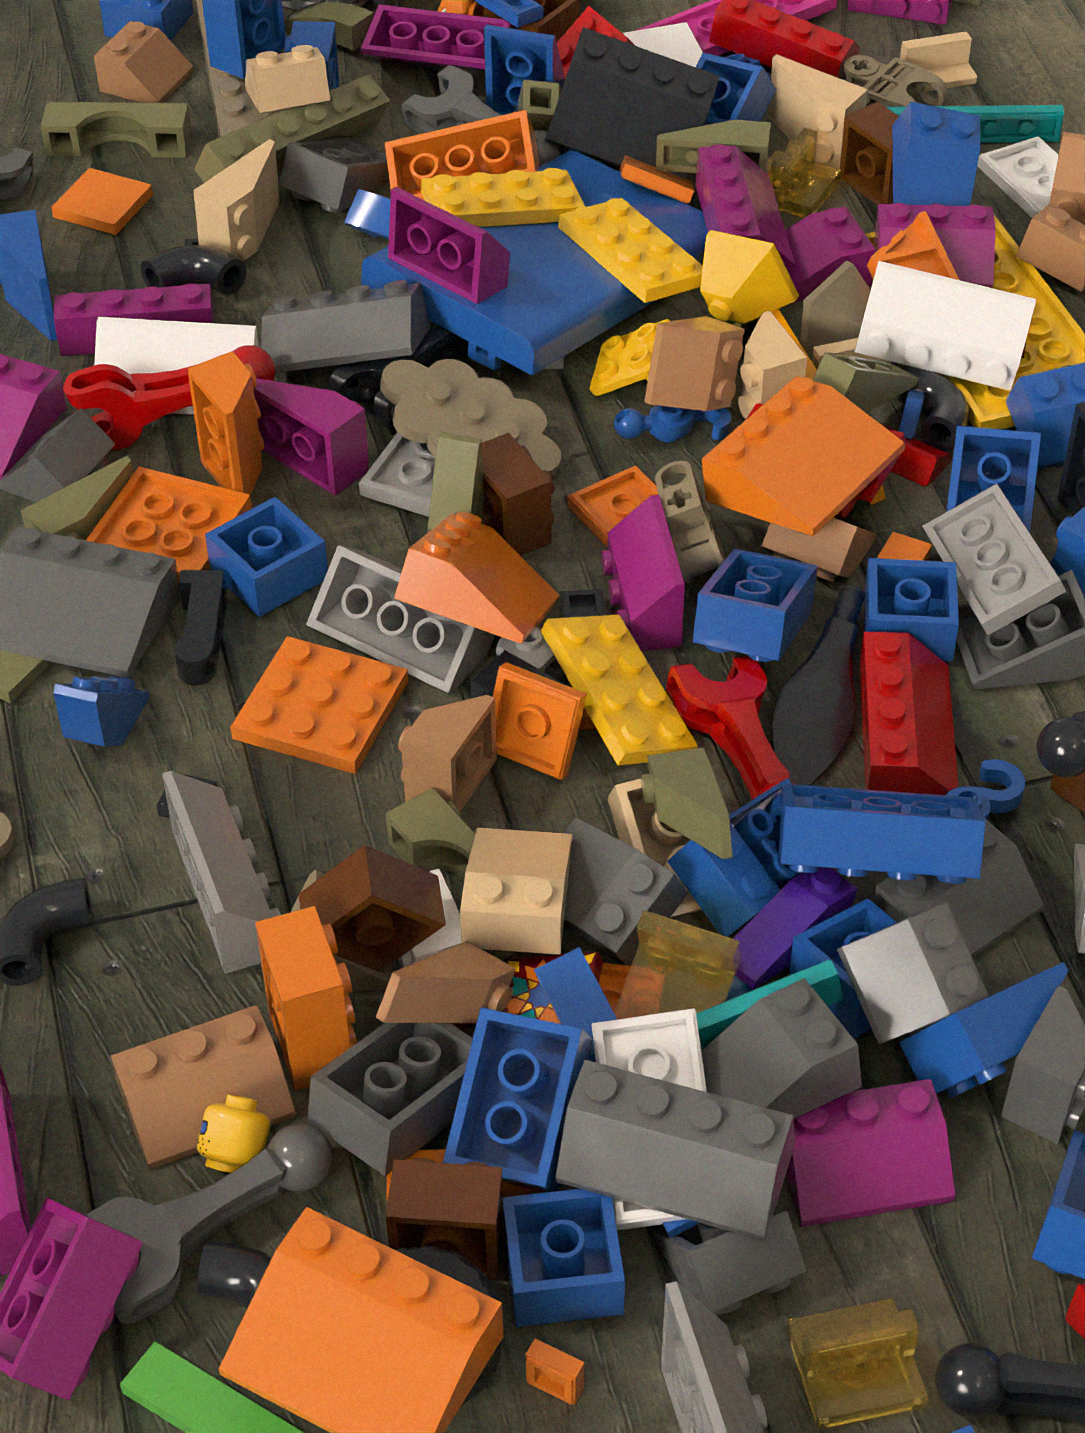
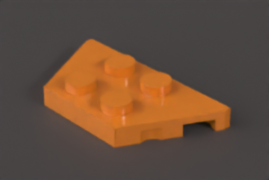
(917, 249)

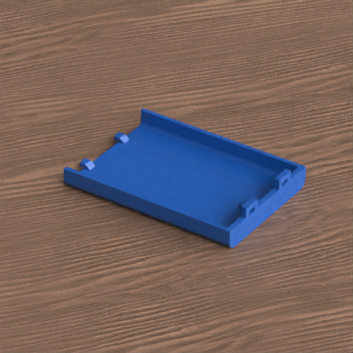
(554, 287)

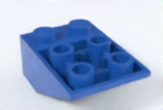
(738, 887)

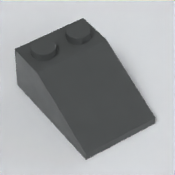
(332, 171)
(1031, 649)
(611, 889)
(784, 1054)

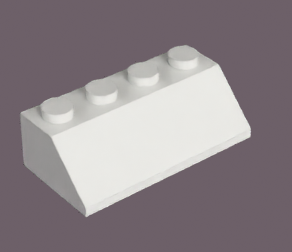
(945, 325)
(165, 345)

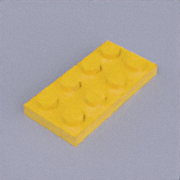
(504, 198)
(632, 249)
(620, 687)

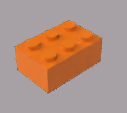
(305, 992)

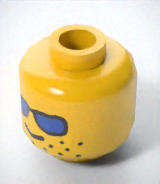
(232, 1133)

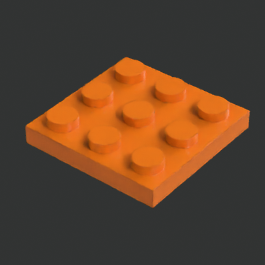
(168, 517)
(320, 704)

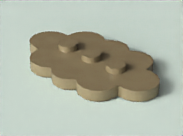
(458, 402)

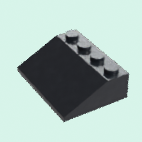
(624, 98)

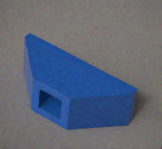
(99, 709)

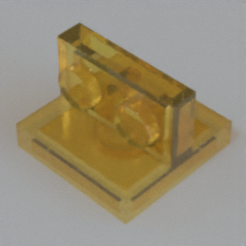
(797, 179)
(858, 1362)

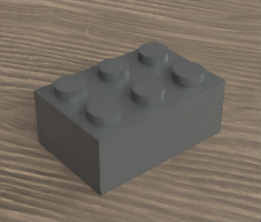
(391, 1091)

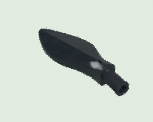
(818, 699)

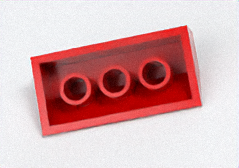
(765, 31)
(906, 716)

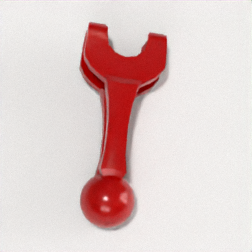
(143, 397)
(730, 717)

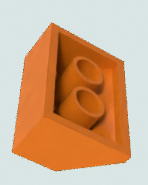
(227, 421)

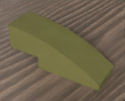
(350, 21)

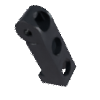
(206, 601)

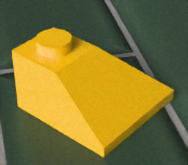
(743, 278)

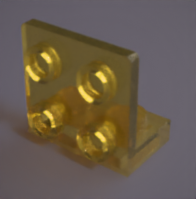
(677, 968)

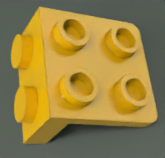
(624, 359)

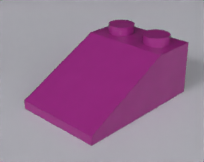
(823, 244)
(29, 406)
(313, 432)

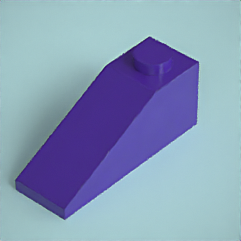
(794, 909)

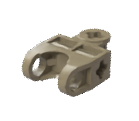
(892, 86)
(690, 522)

